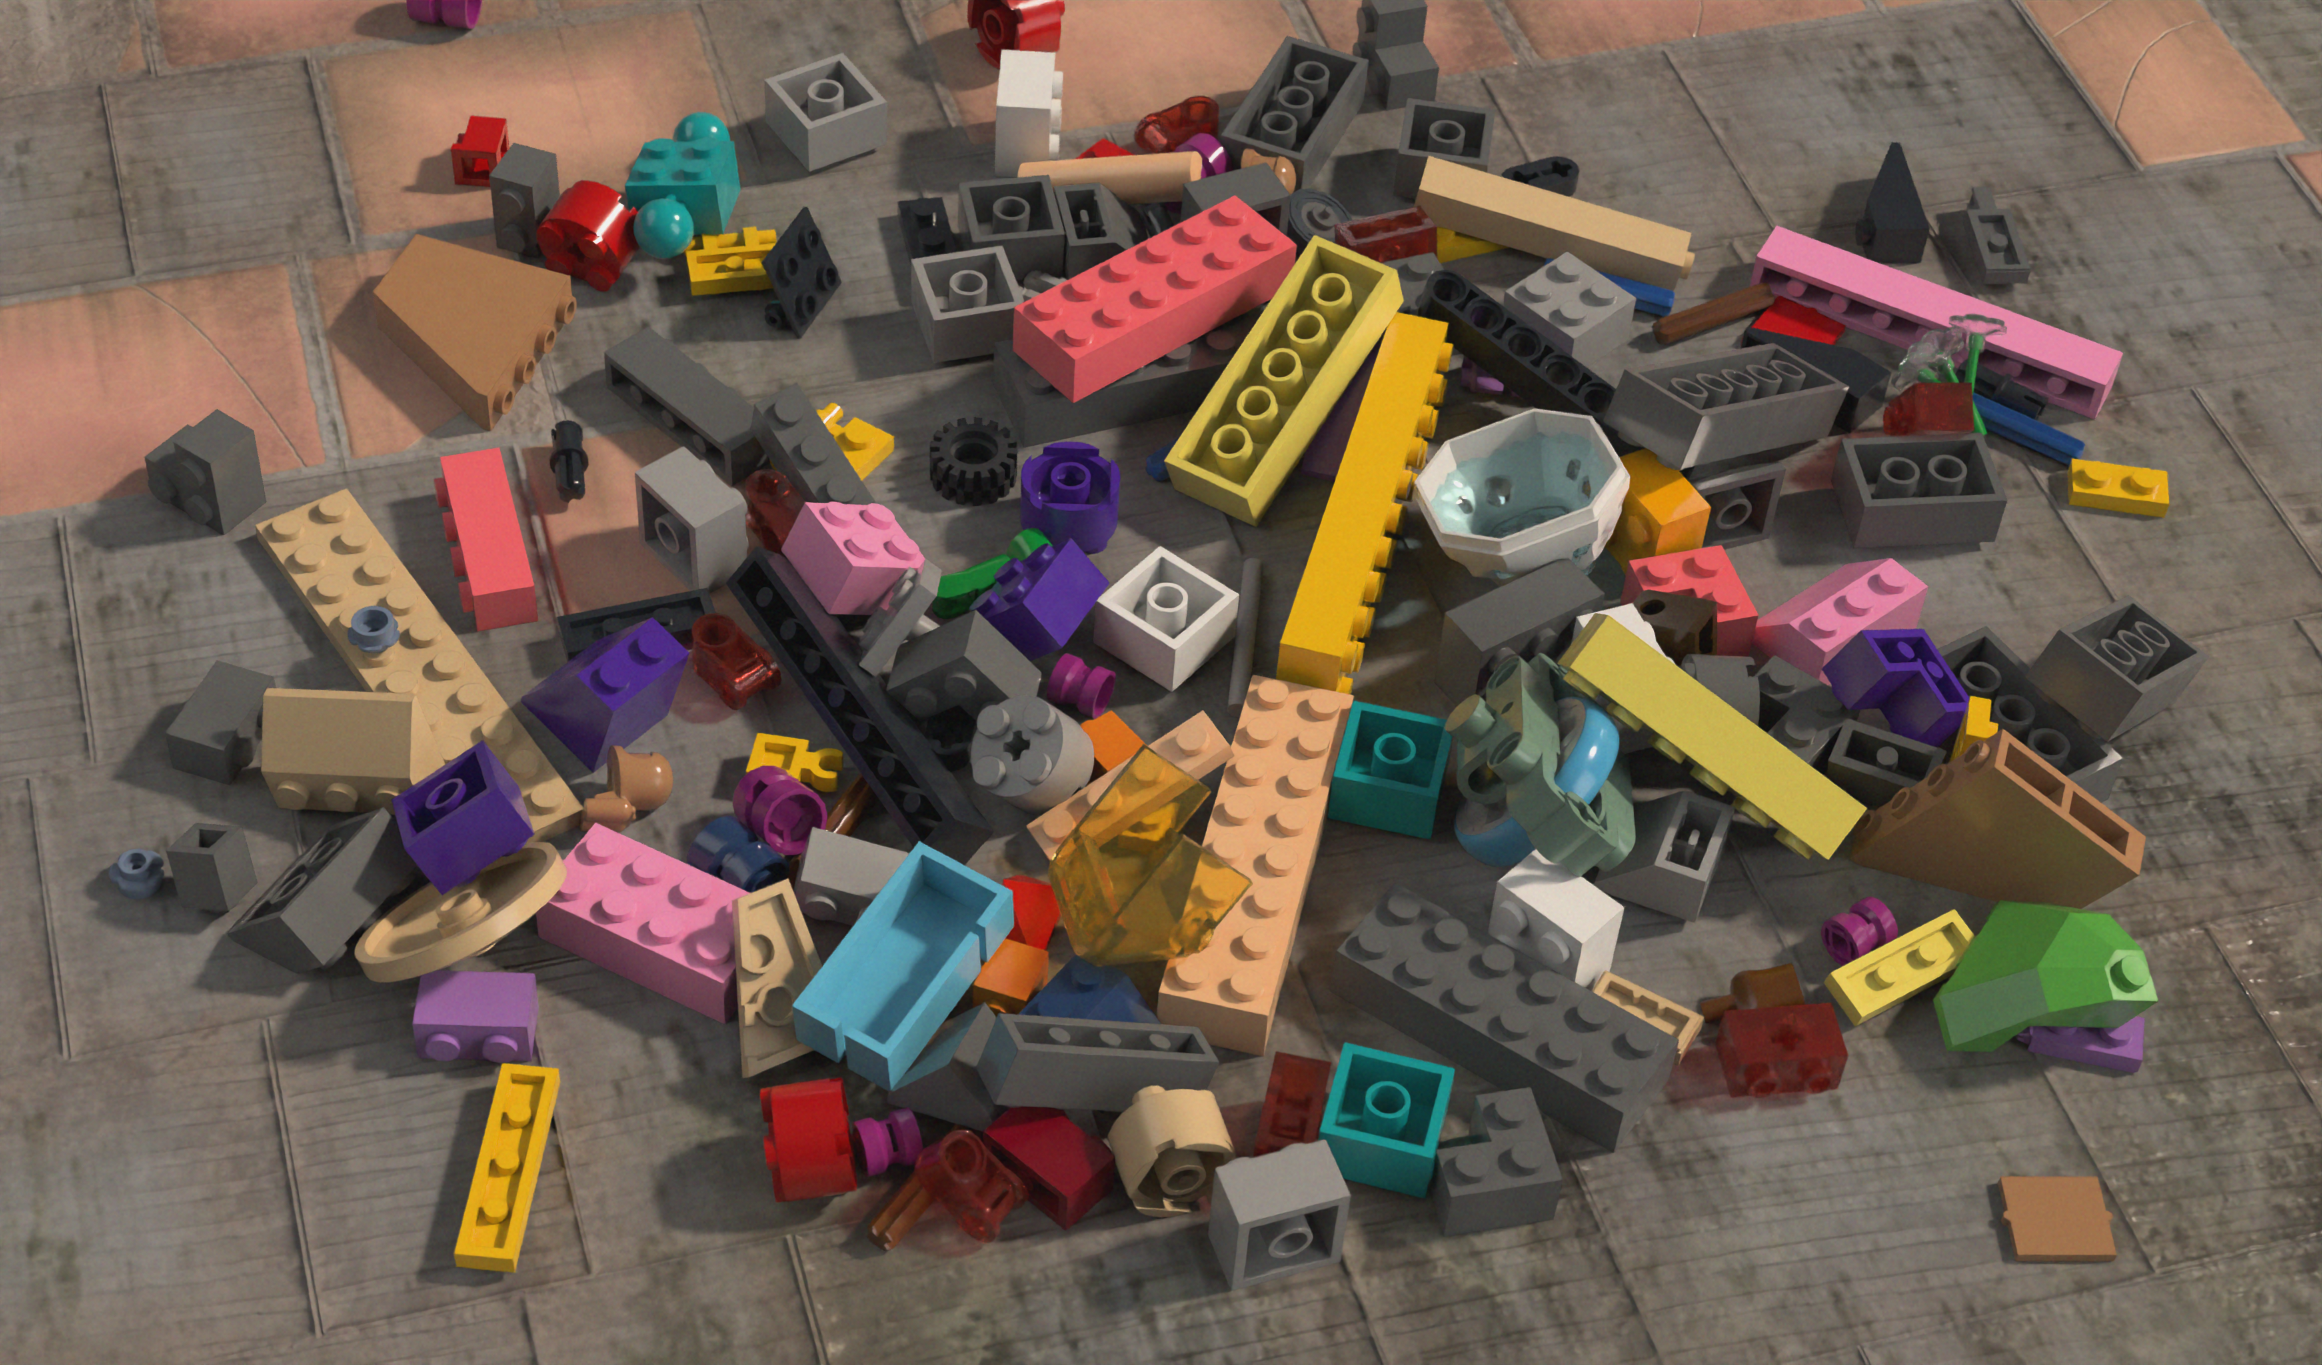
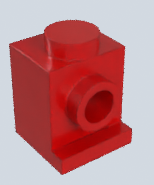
(479, 150)

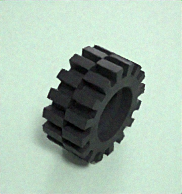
(973, 480)

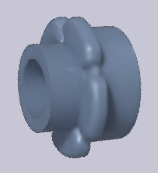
(373, 629)
(137, 873)

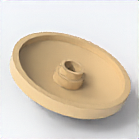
(440, 930)

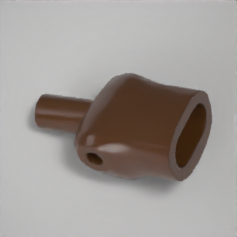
(1757, 989)

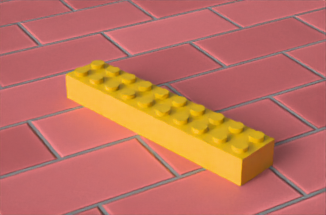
(1367, 507)

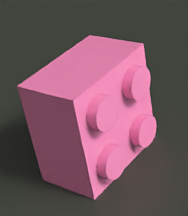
(850, 555)

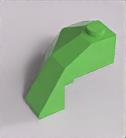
(2042, 970)

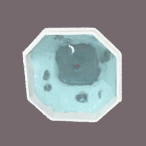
(1524, 494)

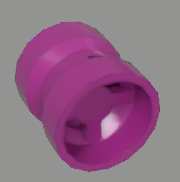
(1077, 684)
(1859, 931)
(886, 1141)

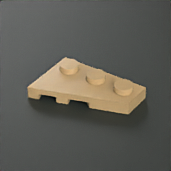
(772, 970)

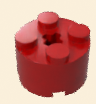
(1015, 26)
(589, 235)
(808, 1140)

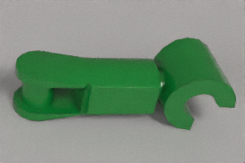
(962, 588)

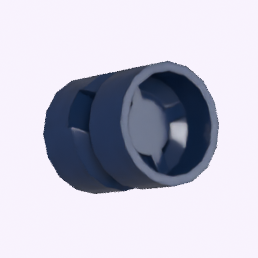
(736, 855)

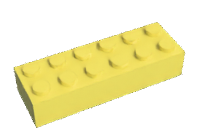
(1284, 380)
(1711, 735)

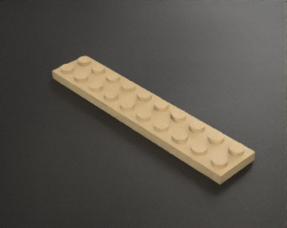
(344, 564)

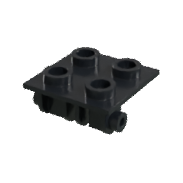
(800, 275)

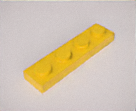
(507, 1168)

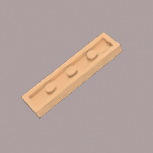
(1192, 746)

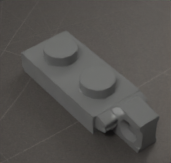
(1994, 240)

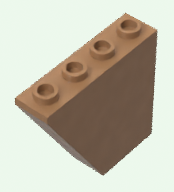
(472, 321)
(2001, 830)

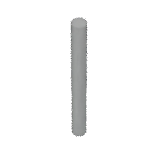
(1245, 635)

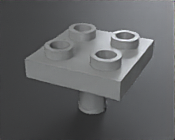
(902, 619)

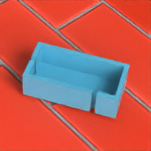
(904, 966)

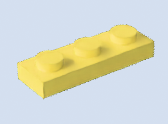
(1900, 968)

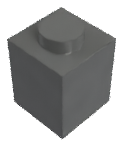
(212, 867)

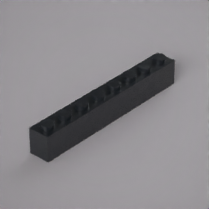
(858, 709)

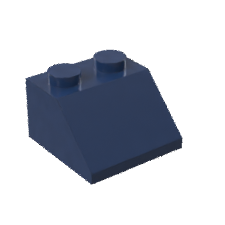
(1092, 994)

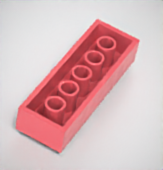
(1152, 298)

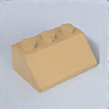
(344, 748)

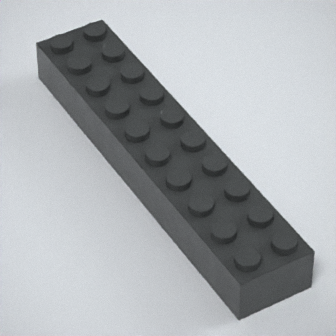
(1157, 390)

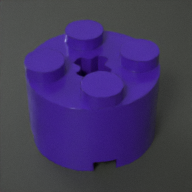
(1071, 495)

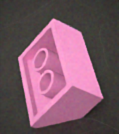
(1835, 609)

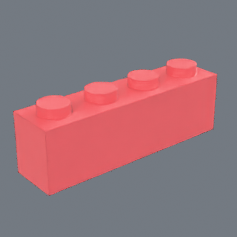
(487, 539)

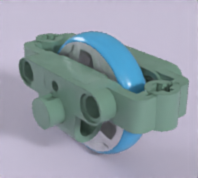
(1540, 772)

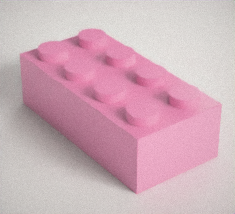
(647, 921)

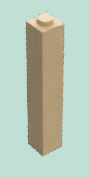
(1553, 224)

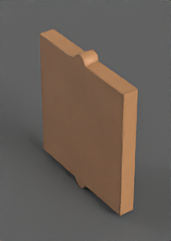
(2056, 1218)

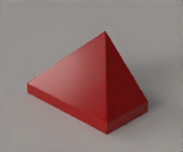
(1034, 911)

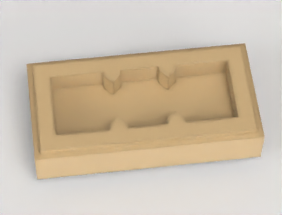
(1653, 1009)

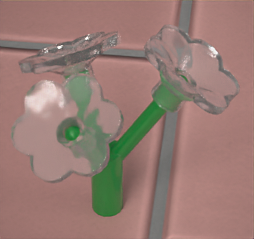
(1938, 347)

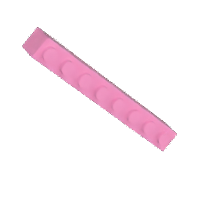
(1905, 307)

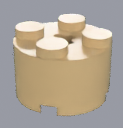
(1170, 1149)

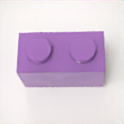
(476, 1016)

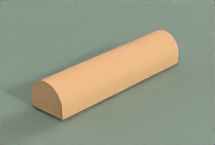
(1131, 178)

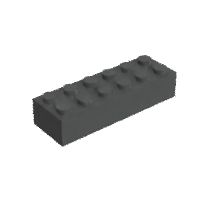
(1724, 405)
(1504, 1016)

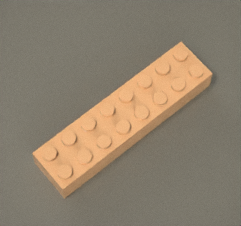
(1270, 830)

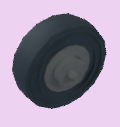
(1313, 214)

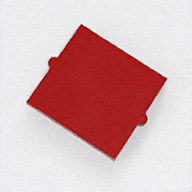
(1799, 321)

